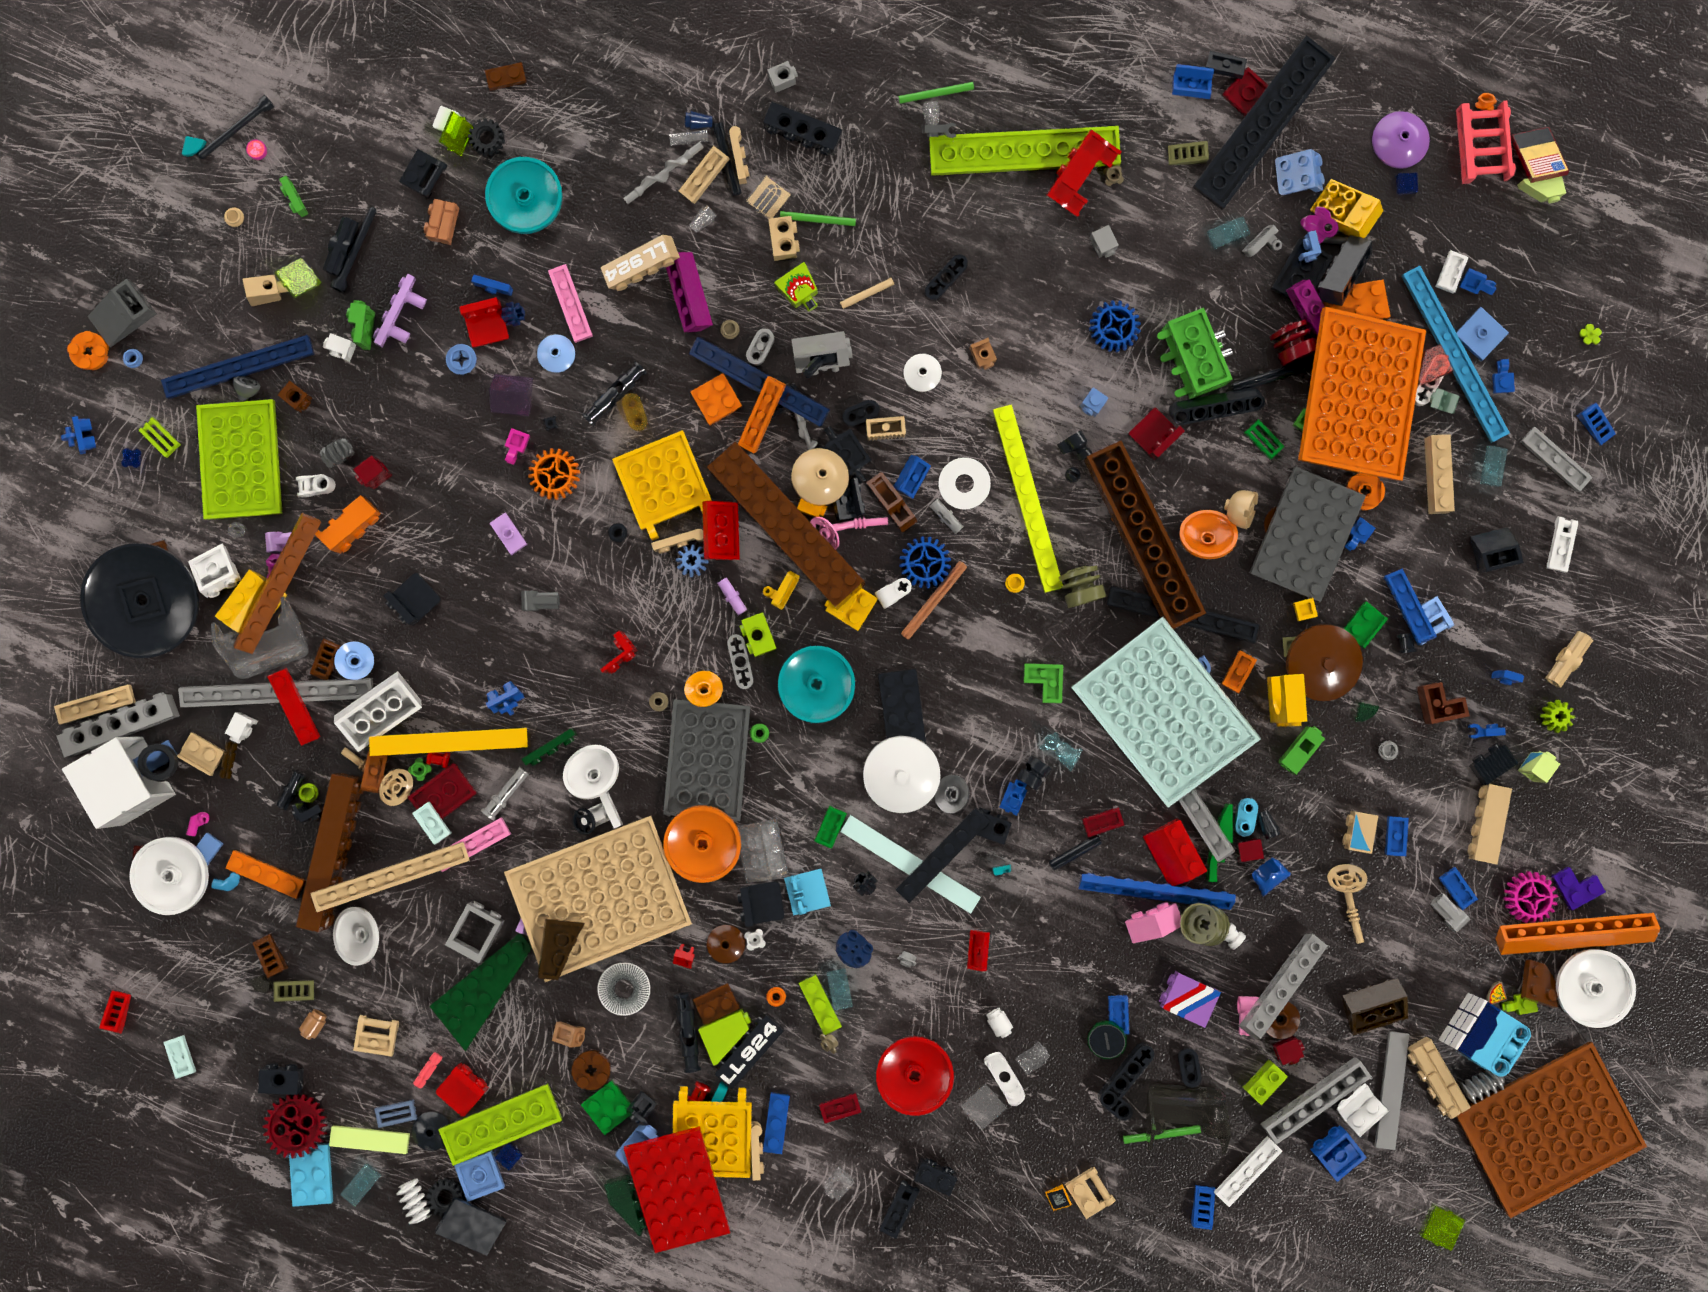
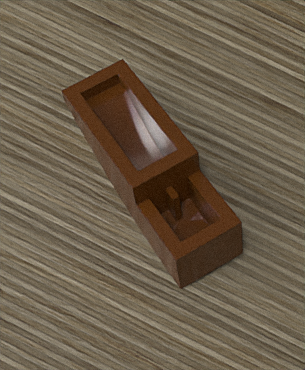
(892, 502)

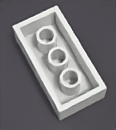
(377, 711)

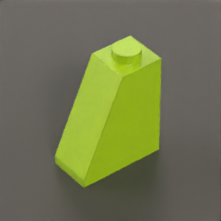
(724, 1033)

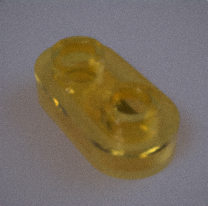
(635, 412)

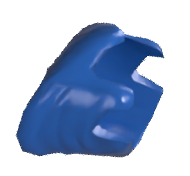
(1270, 875)

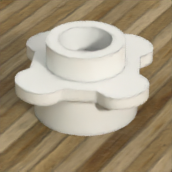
(751, 935)

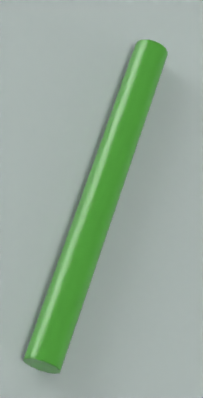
(936, 92)
(819, 218)
(1166, 1134)

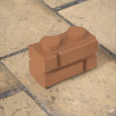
(441, 221)

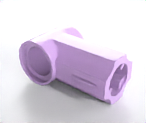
(276, 541)

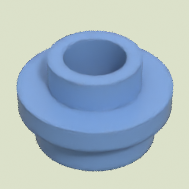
(129, 354)

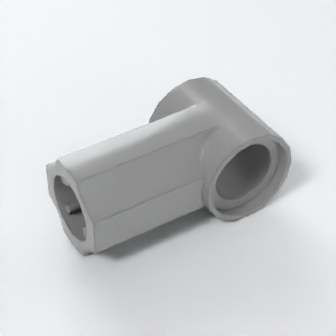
(1452, 915)

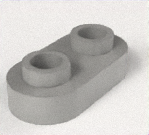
(760, 347)

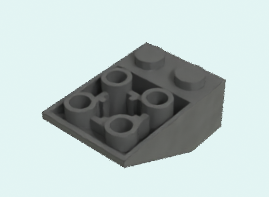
(121, 312)

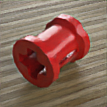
(438, 758)
(699, 1087)

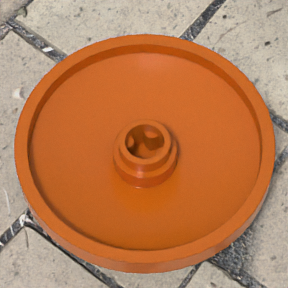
(702, 844)

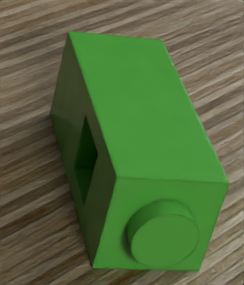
(1301, 749)

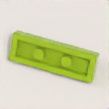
(820, 1004)

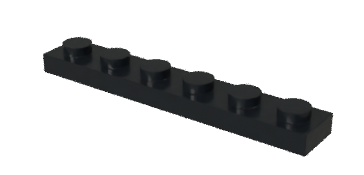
(942, 855)

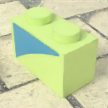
(1539, 766)

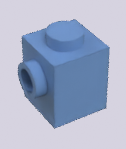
(1093, 402)

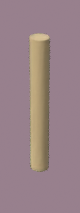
(866, 293)

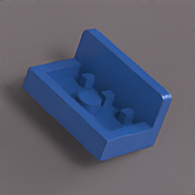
(1192, 81)

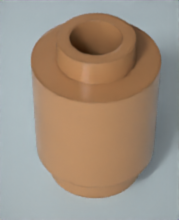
(312, 1024)

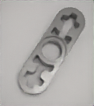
(732, 649)

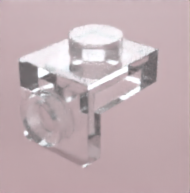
(1033, 1058)

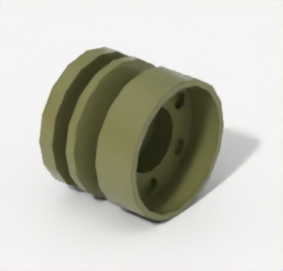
(1082, 586)
(1195, 920)

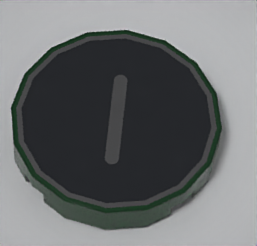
(1107, 1039)

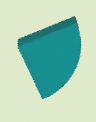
(192, 146)
(999, 870)

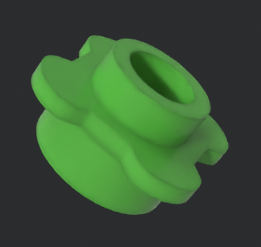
(419, 774)

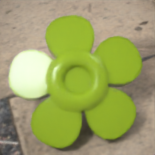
(1590, 334)

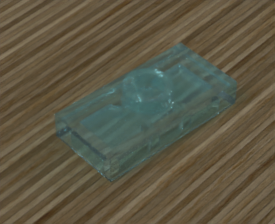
(1228, 232)
(1493, 466)
(839, 989)
(360, 1184)

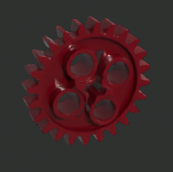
(286, 1142)

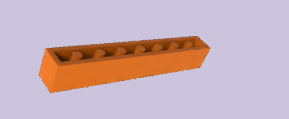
(1577, 933)

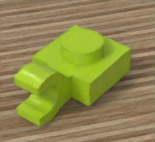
(1520, 1005)

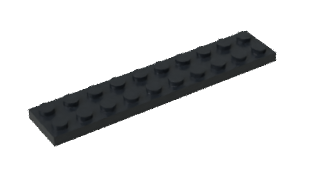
(1264, 122)

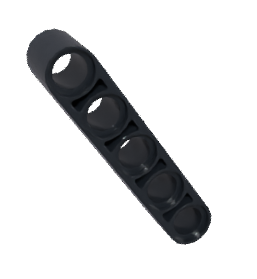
(1208, 403)

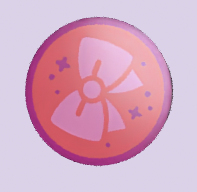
(256, 149)

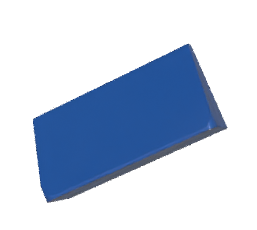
(912, 476)

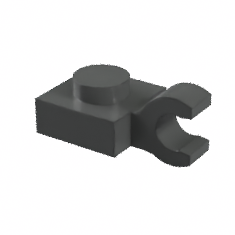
(933, 130)

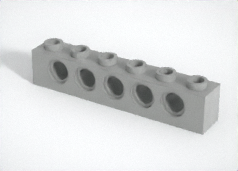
(70, 741)
(1283, 986)
(1316, 1100)

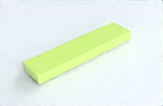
(369, 1139)

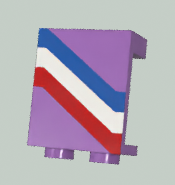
(1189, 999)

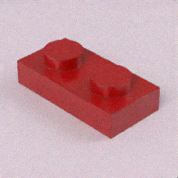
(978, 950)

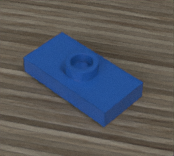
(492, 286)
(1507, 677)
(1458, 888)
(1119, 1011)

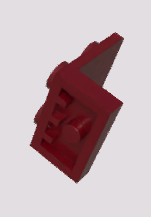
(1155, 433)

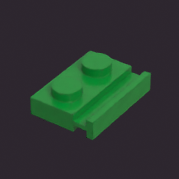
(1365, 624)

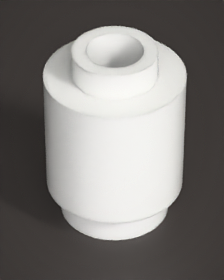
(999, 1023)

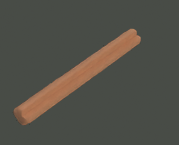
(935, 598)

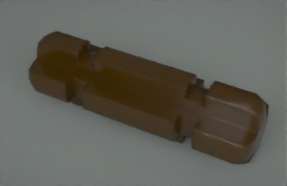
(228, 760)

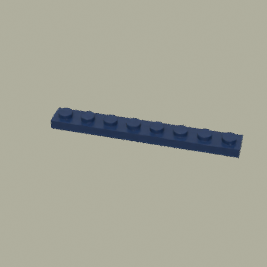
(237, 366)
(755, 380)

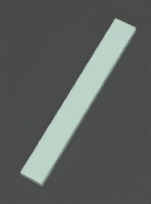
(908, 862)

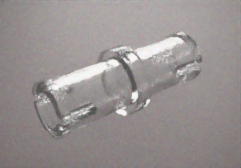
(688, 137)

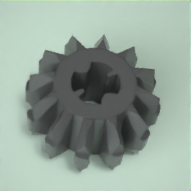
(336, 453)

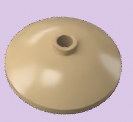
(811, 485)

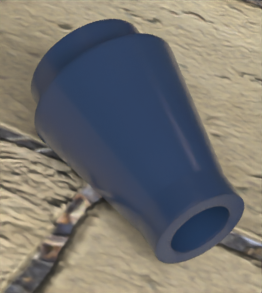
(696, 120)

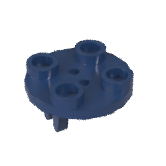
(852, 956)

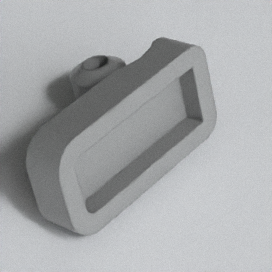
(1265, 236)

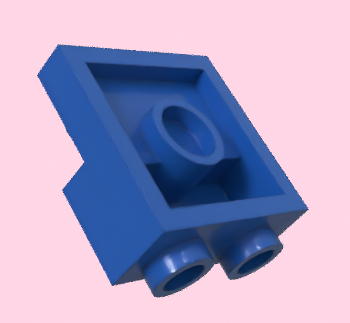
(1338, 1152)

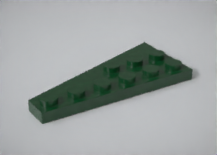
(474, 997)

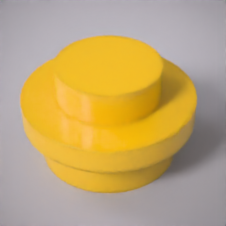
(1014, 583)

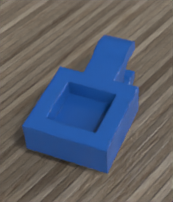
(1476, 281)
(1503, 381)
(1360, 533)
(1490, 730)

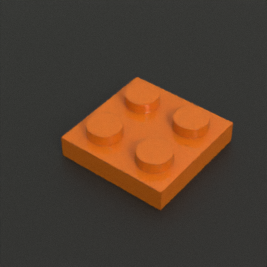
(716, 399)

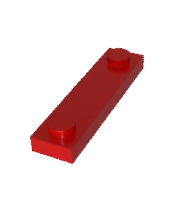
(293, 706)

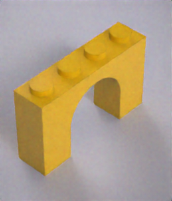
(1287, 700)

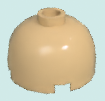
(1241, 508)

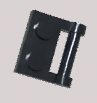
(418, 170)

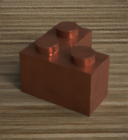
(1437, 708)

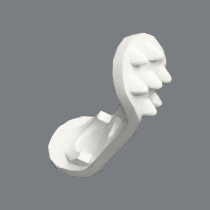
(1011, 1089)

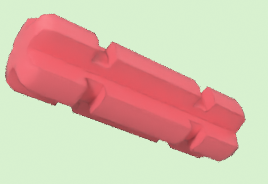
(427, 1070)

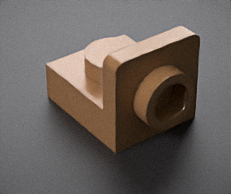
(568, 1034)

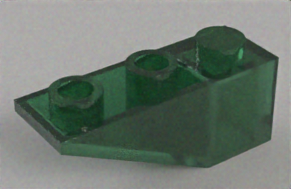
(622, 1198)

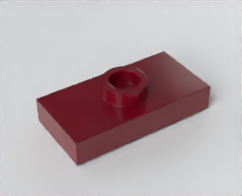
(1103, 822)

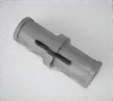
(946, 516)

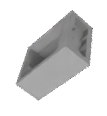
(466, 949)

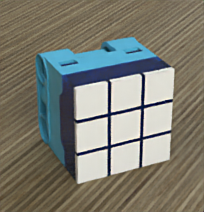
(1486, 1035)

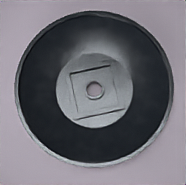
(112, 603)

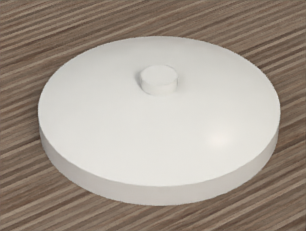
(901, 774)
(169, 875)
(1595, 988)

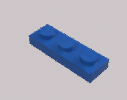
(776, 1123)

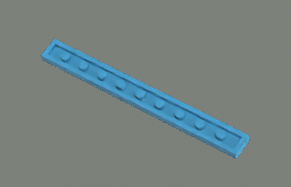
(1459, 360)

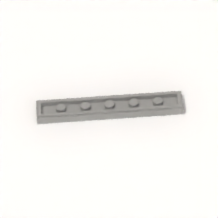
(1392, 1089)

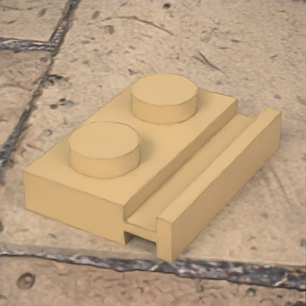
(201, 754)

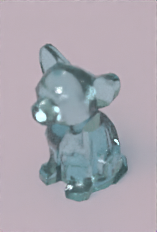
(1066, 754)

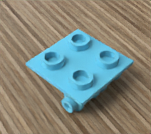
(807, 892)

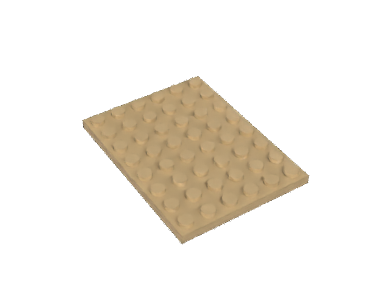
(611, 884)

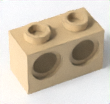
(779, 238)

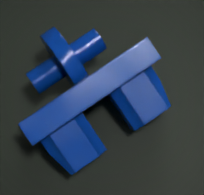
(80, 426)
(506, 701)
(1013, 797)

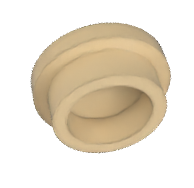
(234, 217)

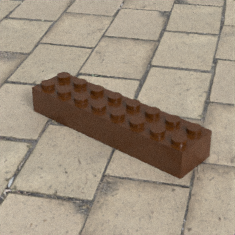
(331, 847)

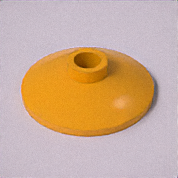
(700, 681)

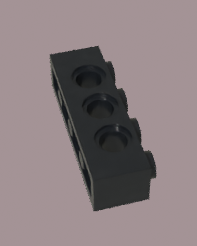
(778, 113)

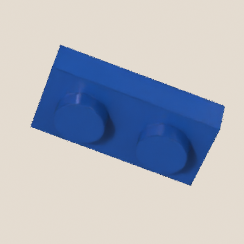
(1396, 836)

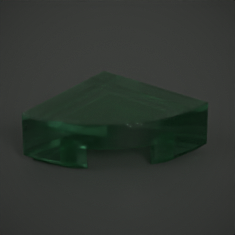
(1365, 711)

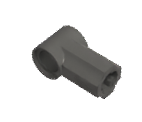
(534, 601)

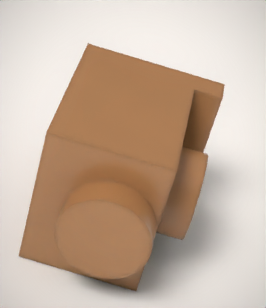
(983, 362)

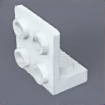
(1361, 1110)

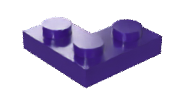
(1575, 892)

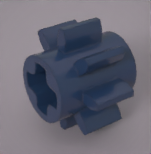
(513, 313)

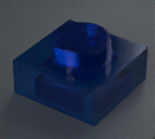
(1407, 183)
(508, 1156)

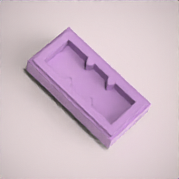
(508, 533)

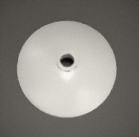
(584, 766)
(356, 936)

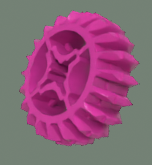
(1529, 890)

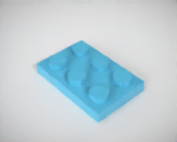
(312, 1177)

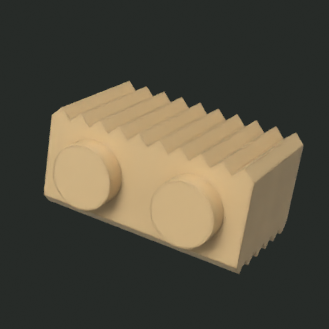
(885, 428)

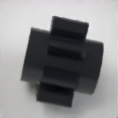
(865, 883)

